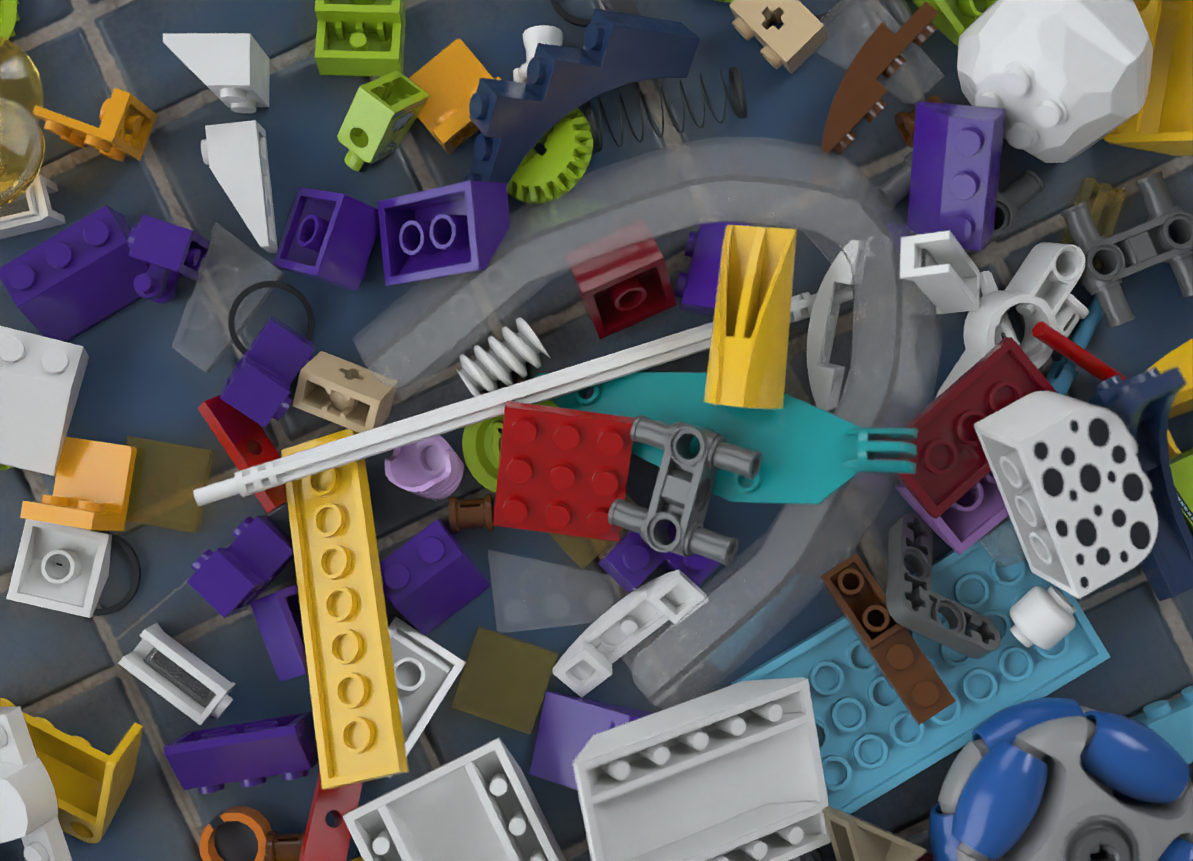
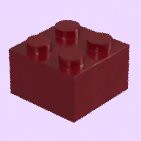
(624, 286)

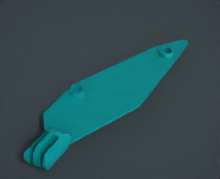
(801, 446)

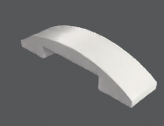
(823, 376)
(623, 627)

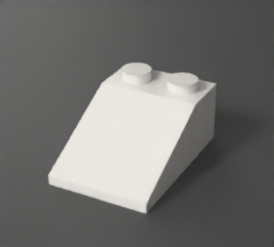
(37, 398)
(422, 677)

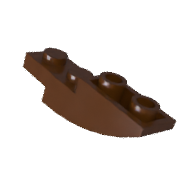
(860, 92)
(886, 640)

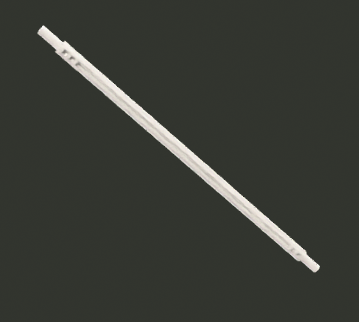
(480, 408)

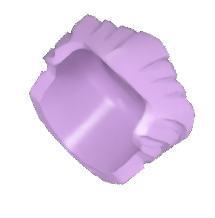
(426, 468)

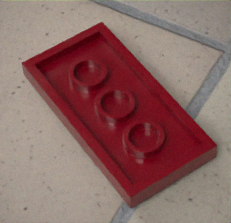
(947, 444)

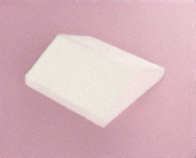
(63, 588)

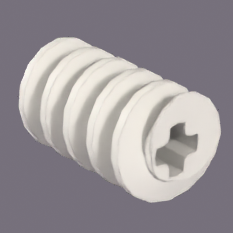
(501, 359)

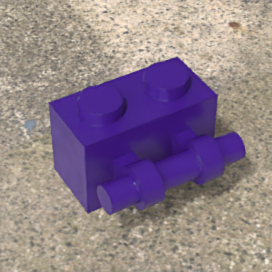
(170, 254)

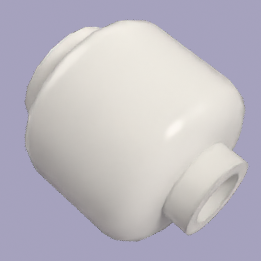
(1042, 617)

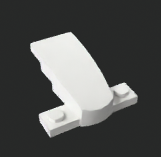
(27, 794)

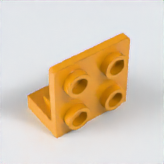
(450, 82)
(122, 131)
(88, 487)

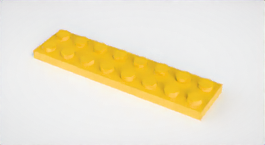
(345, 623)

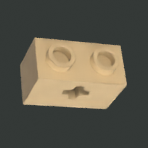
(792, 42)
(343, 393)

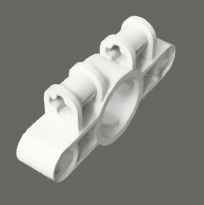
(1041, 294)

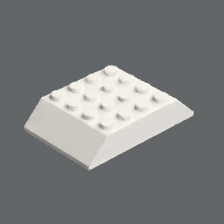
(709, 779)
(458, 812)

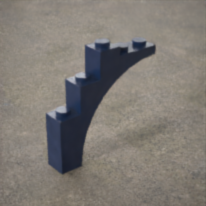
(560, 79)
(1144, 409)

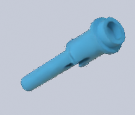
(1063, 371)

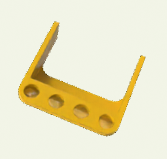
(1167, 115)
(84, 779)

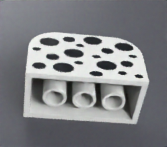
(1071, 489)

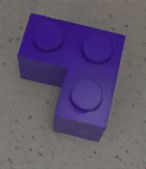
(264, 374)
(635, 560)
(242, 571)

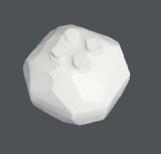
(1058, 70)

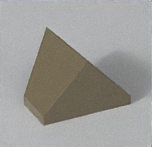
(863, 841)

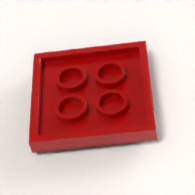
(561, 470)

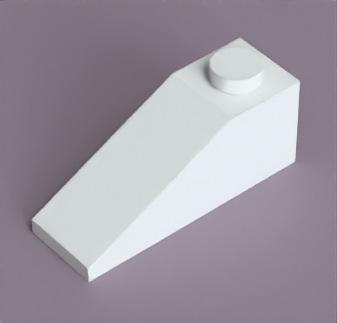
(241, 166)

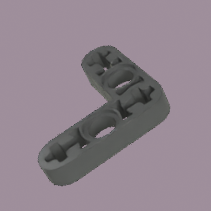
(969, 631)

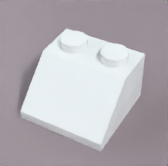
(227, 64)

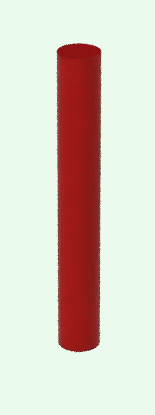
(1073, 352)

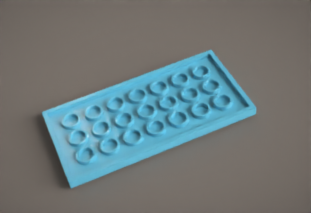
(865, 728)

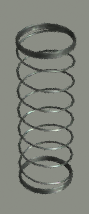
(741, 110)

